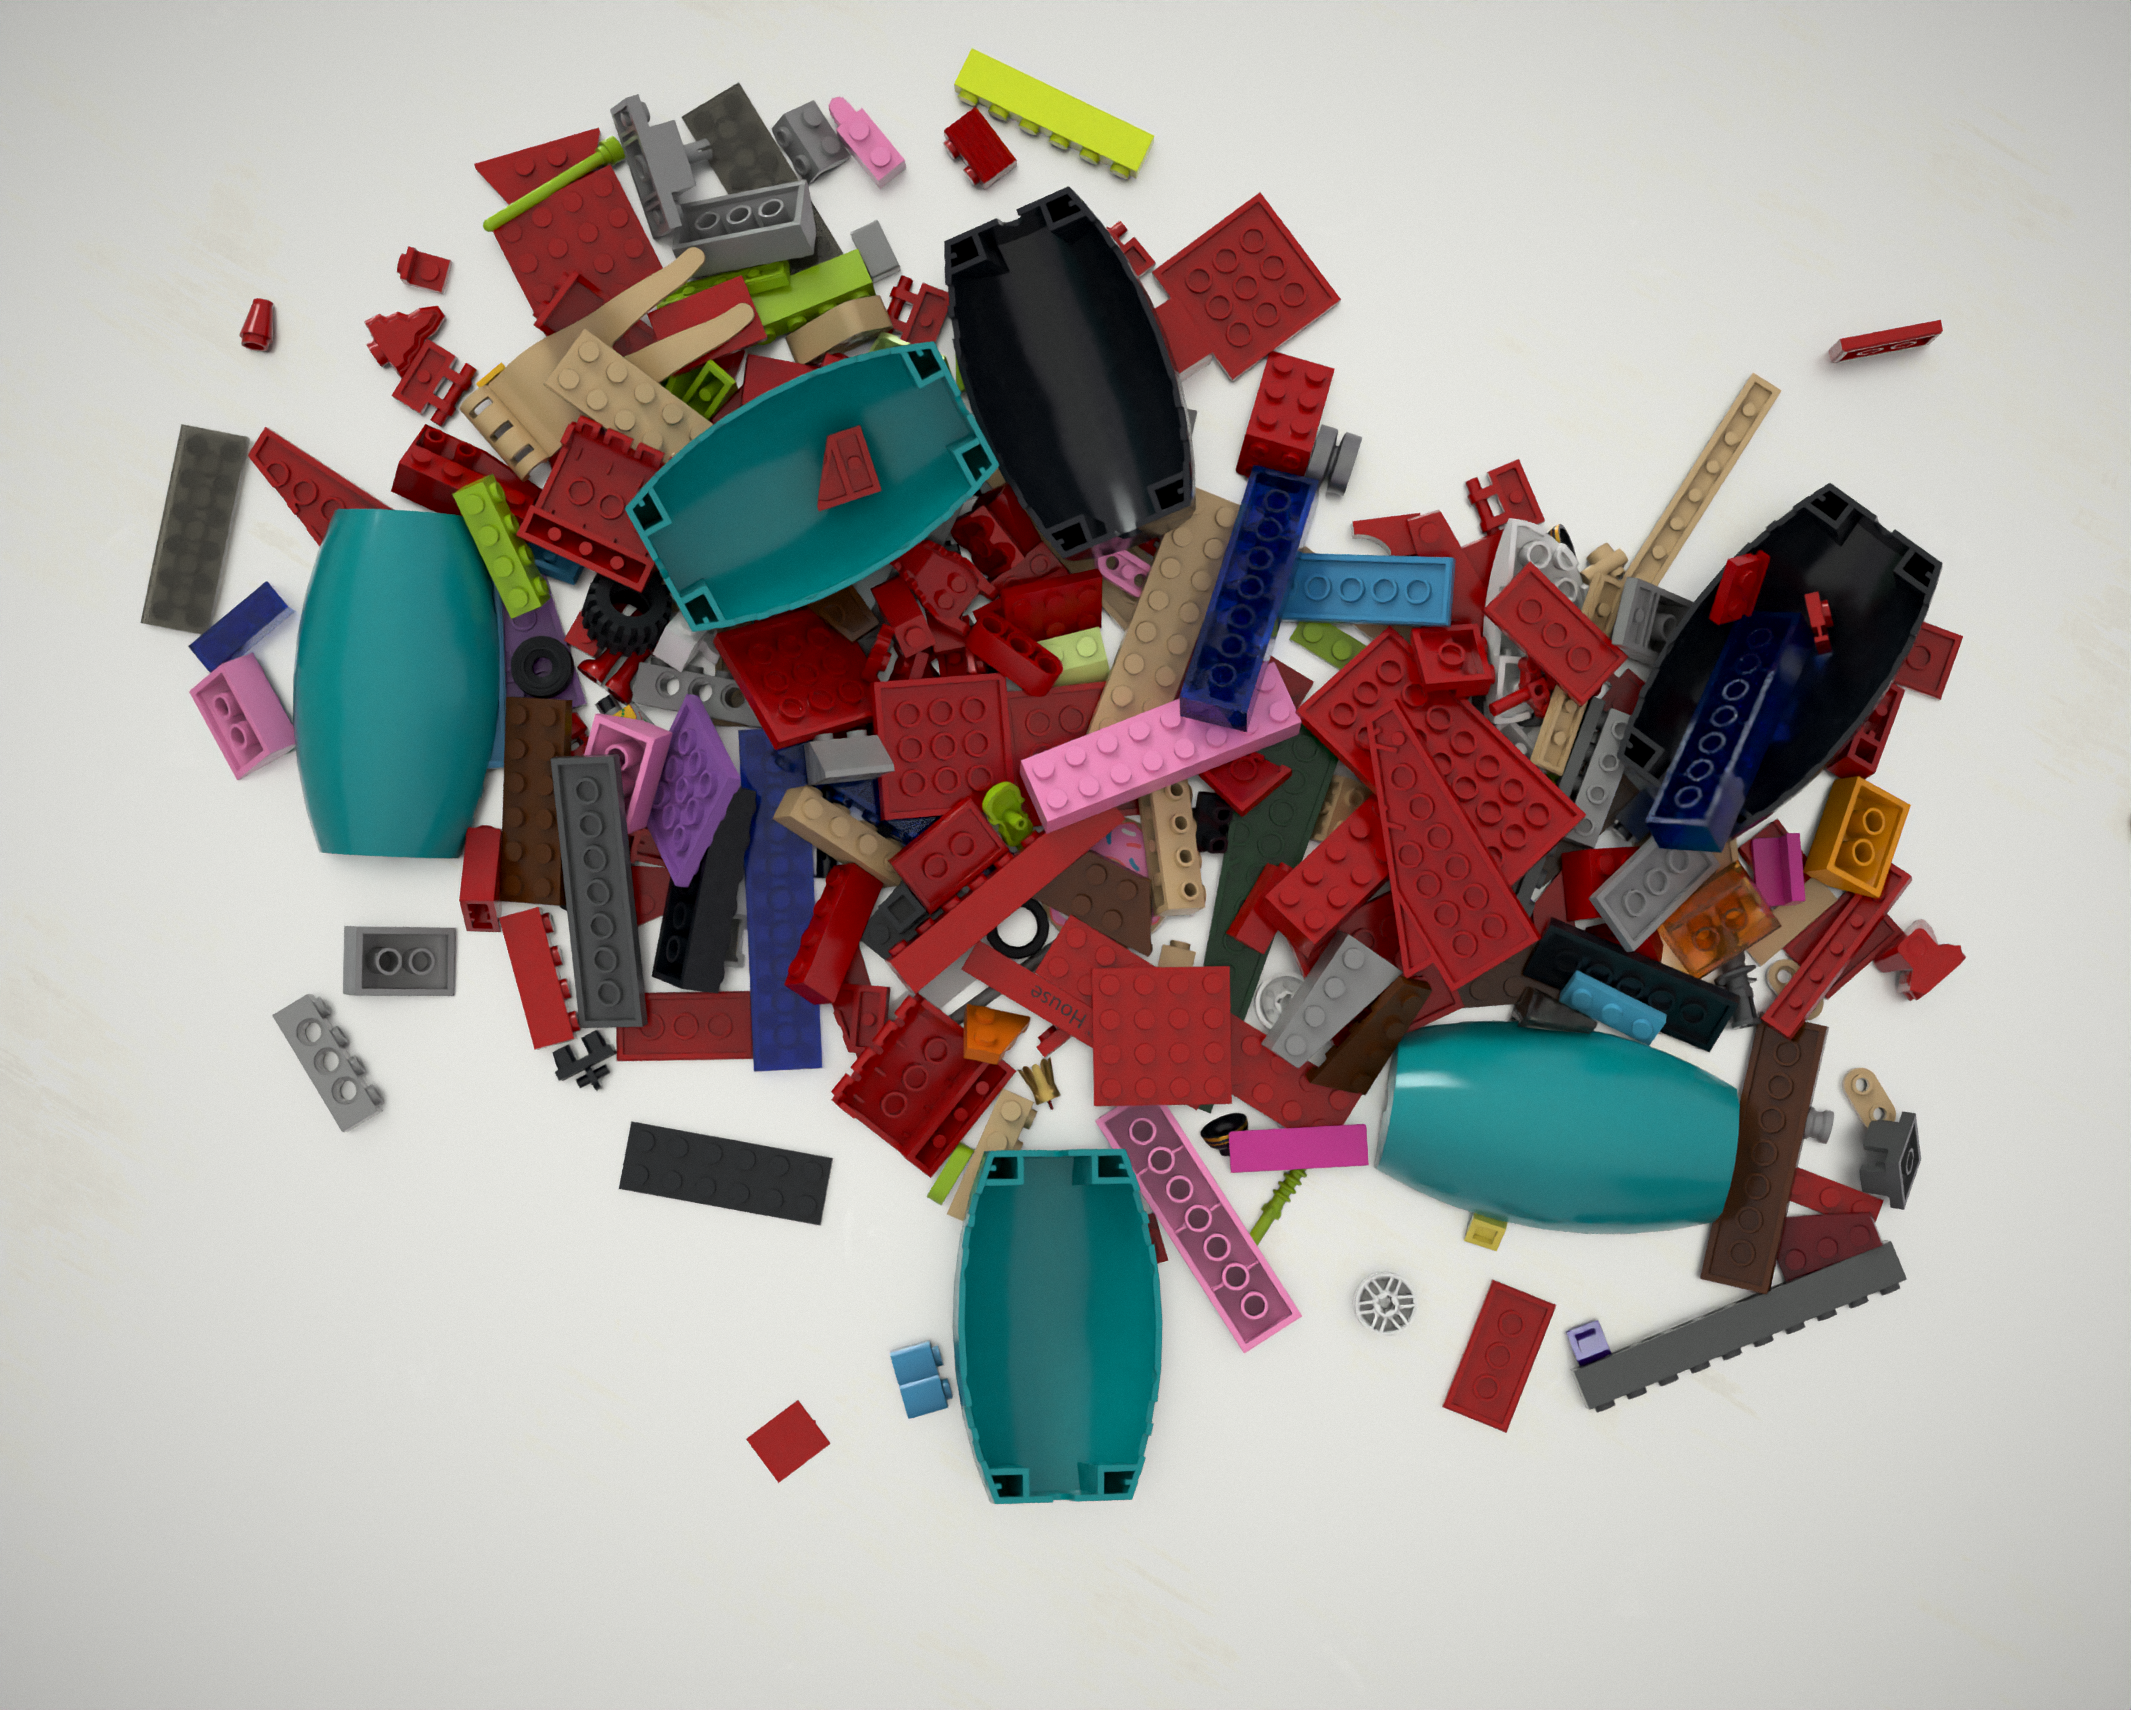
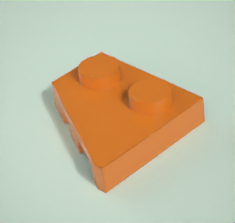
(991, 1032)

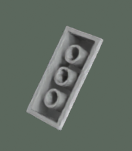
(748, 228)

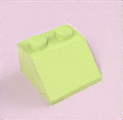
(1081, 656)

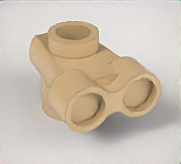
(1604, 560)

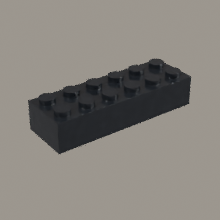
(700, 917)

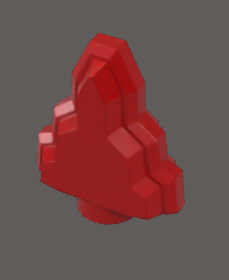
(402, 335)

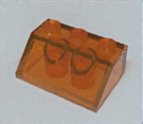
(1718, 921)

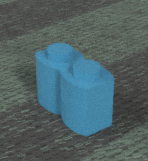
(920, 1379)

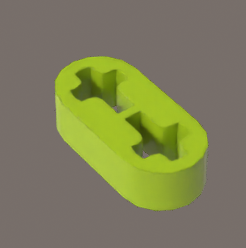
(950, 1173)

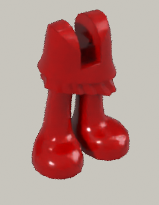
(619, 683)

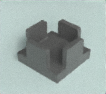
(1902, 1162)

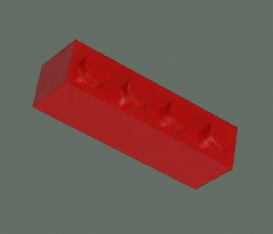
(833, 934)
(538, 977)

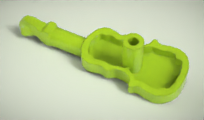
(1003, 808)

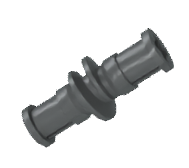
(1736, 980)

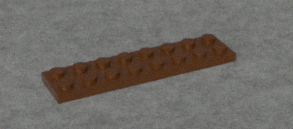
(1769, 1147)

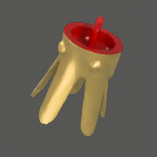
(1041, 1082)

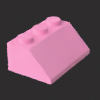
(244, 715)
(642, 759)

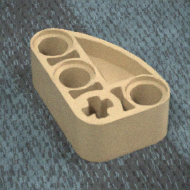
(840, 330)

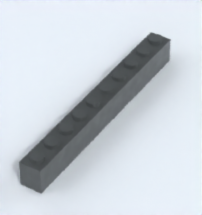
(1737, 1325)

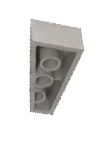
(1331, 995)

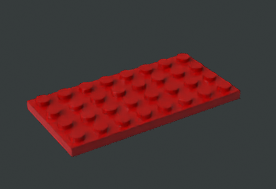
(1500, 789)

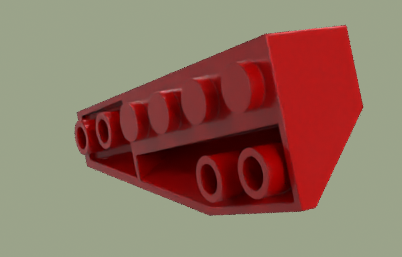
(442, 464)

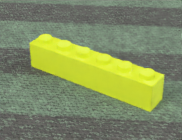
(1054, 114)

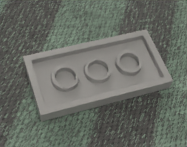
(1650, 890)

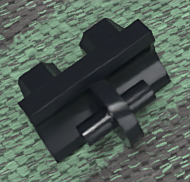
(1212, 820)
(598, 1051)

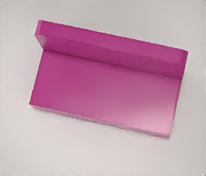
(1779, 869)

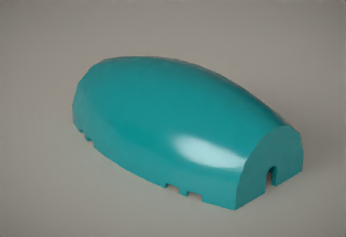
(738, 504)
(395, 684)
(1558, 1128)
(1057, 1325)

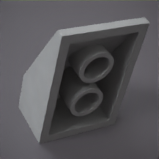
(846, 758)
(398, 961)

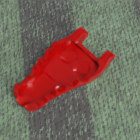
(943, 583)

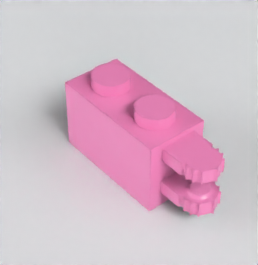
(866, 142)

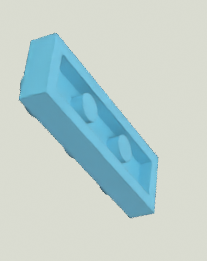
(1613, 1007)

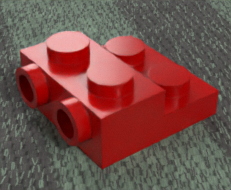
(1453, 659)

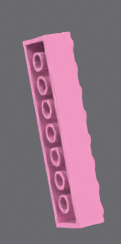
(1148, 755)
(1201, 1222)

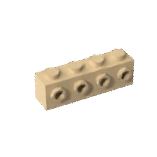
(838, 833)
(1172, 850)
(1000, 1133)

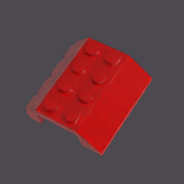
(585, 503)
(919, 1085)

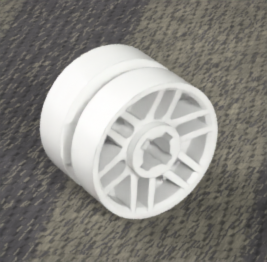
(1269, 995)
(1390, 1320)

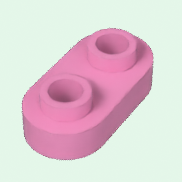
(1124, 571)

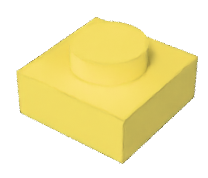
(1485, 1231)

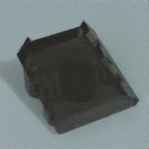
(1545, 1012)

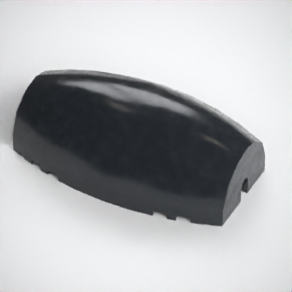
(1071, 377)
(1878, 602)

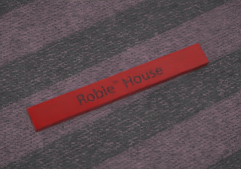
(1032, 992)

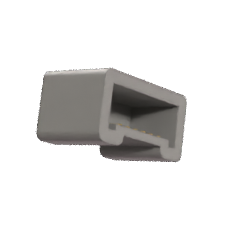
(875, 251)
(734, 956)

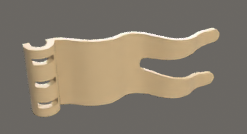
(541, 415)

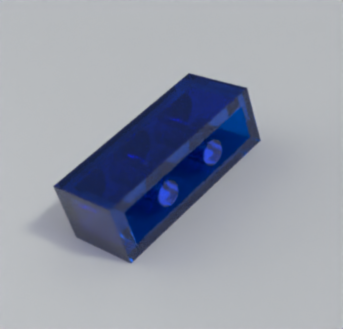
(242, 627)

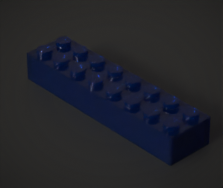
(1249, 598)
(1730, 732)

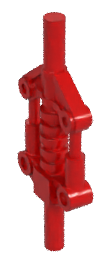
(1533, 690)

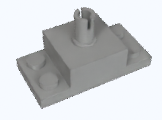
(657, 163)
(1646, 619)

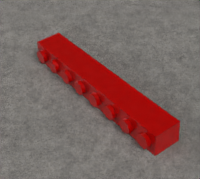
(994, 898)

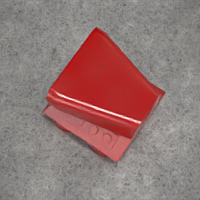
(996, 531)
(1919, 960)

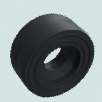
(523, 662)

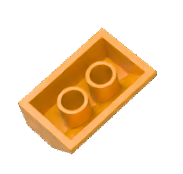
(1856, 837)

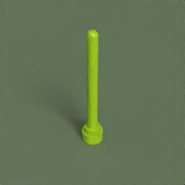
(607, 153)

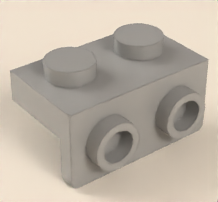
(809, 141)

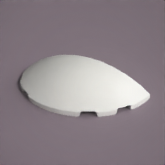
(1518, 546)

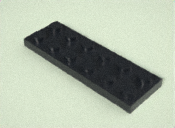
(1693, 1006)
(726, 1173)

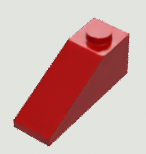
(1866, 748)

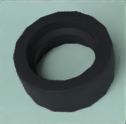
(1033, 946)

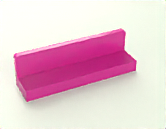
(1298, 1148)

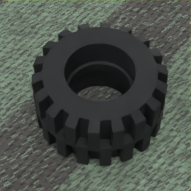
(621, 631)

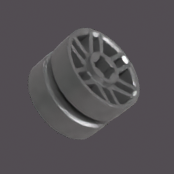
(1332, 459)

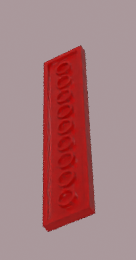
(1256, 1072)

